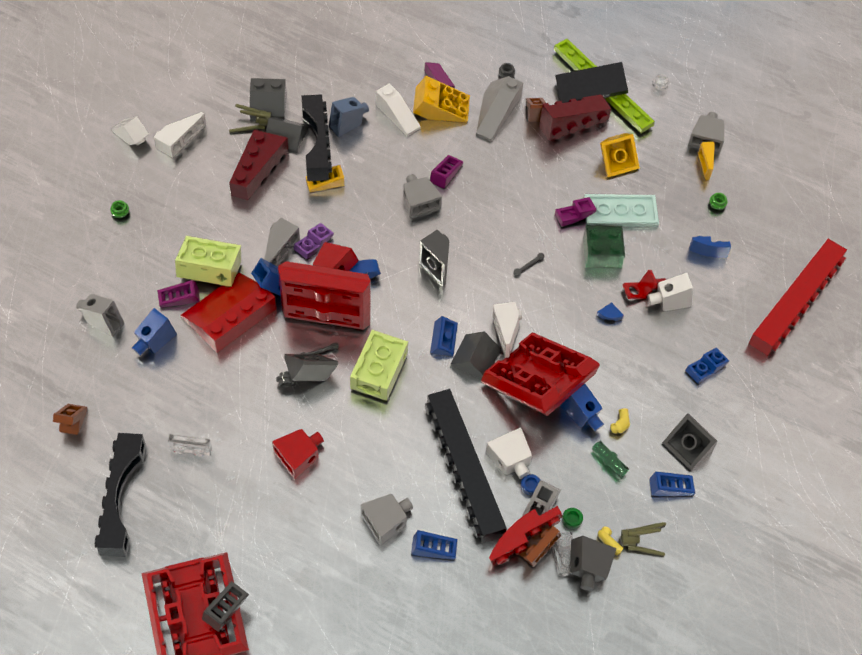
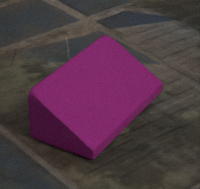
(436, 72)

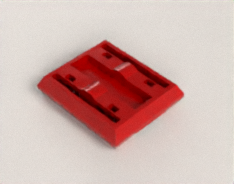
(325, 295)
(541, 378)
(184, 610)

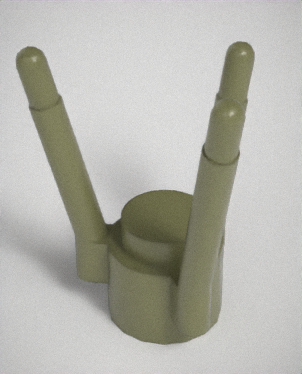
(261, 118)
(631, 537)

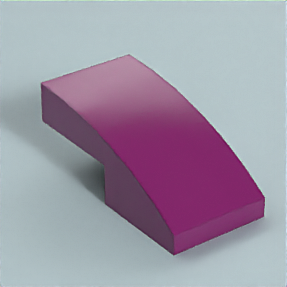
(579, 210)

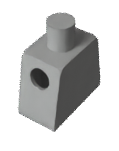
(708, 130)
(420, 195)
(101, 313)
(386, 516)

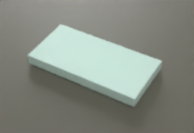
(623, 210)

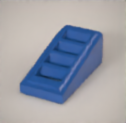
(659, 486)
(432, 552)

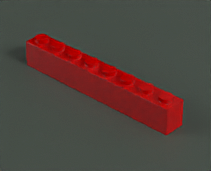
(797, 297)

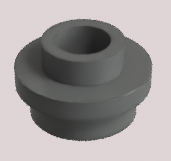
(507, 70)
(284, 379)

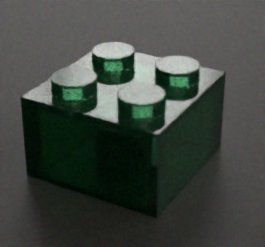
(603, 246)

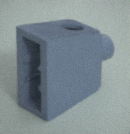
(346, 115)

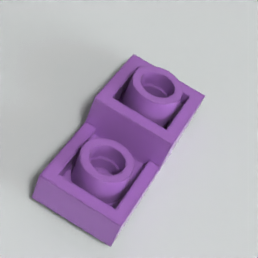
(313, 241)

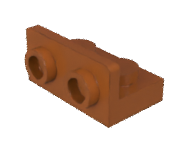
(541, 545)

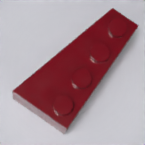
(573, 116)
(256, 162)

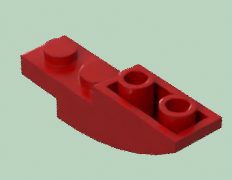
(515, 538)

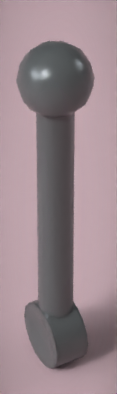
(517, 272)
(333, 346)

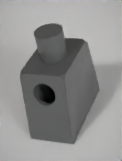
(590, 560)

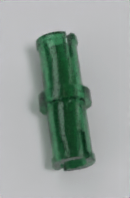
(610, 458)

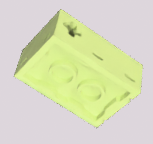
(208, 261)
(379, 365)

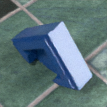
(610, 312)

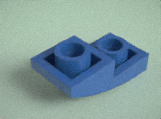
(705, 247)
(367, 267)
(707, 365)

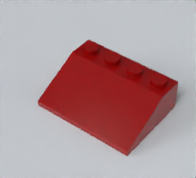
(230, 312)

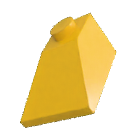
(619, 154)

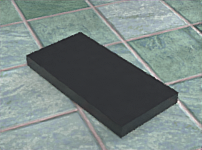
(604, 80)

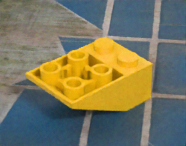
(440, 101)

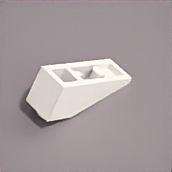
(396, 109)
(178, 134)
(506, 322)

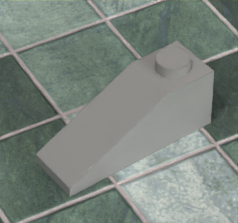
(281, 239)
(542, 499)

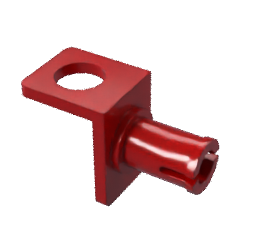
(644, 287)

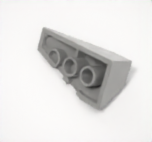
(497, 105)

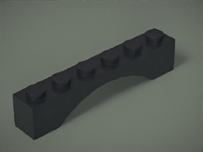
(317, 159)
(113, 535)

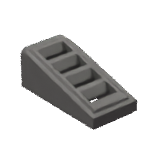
(217, 618)

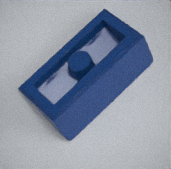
(444, 337)

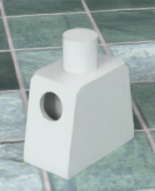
(673, 293)
(510, 453)

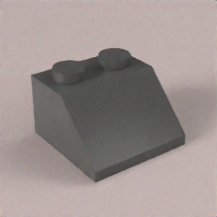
(268, 96)
(434, 255)

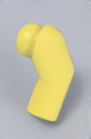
(604, 536)

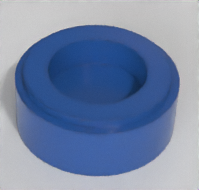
(529, 484)

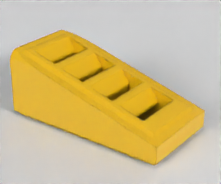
(706, 158)
(336, 180)

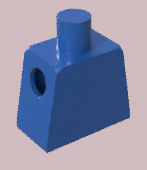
(267, 276)
(153, 333)
(583, 408)

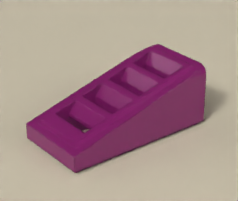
(444, 172)
(187, 298)

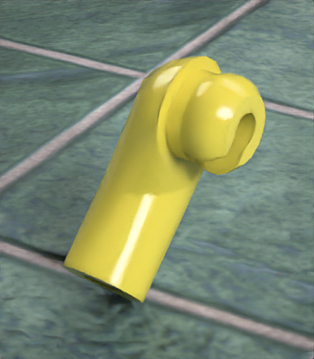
(623, 422)

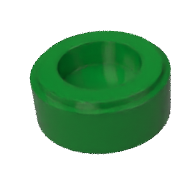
(572, 518)

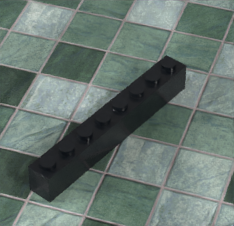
(465, 466)

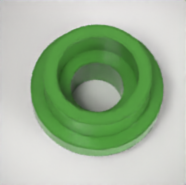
(718, 201)
(119, 209)

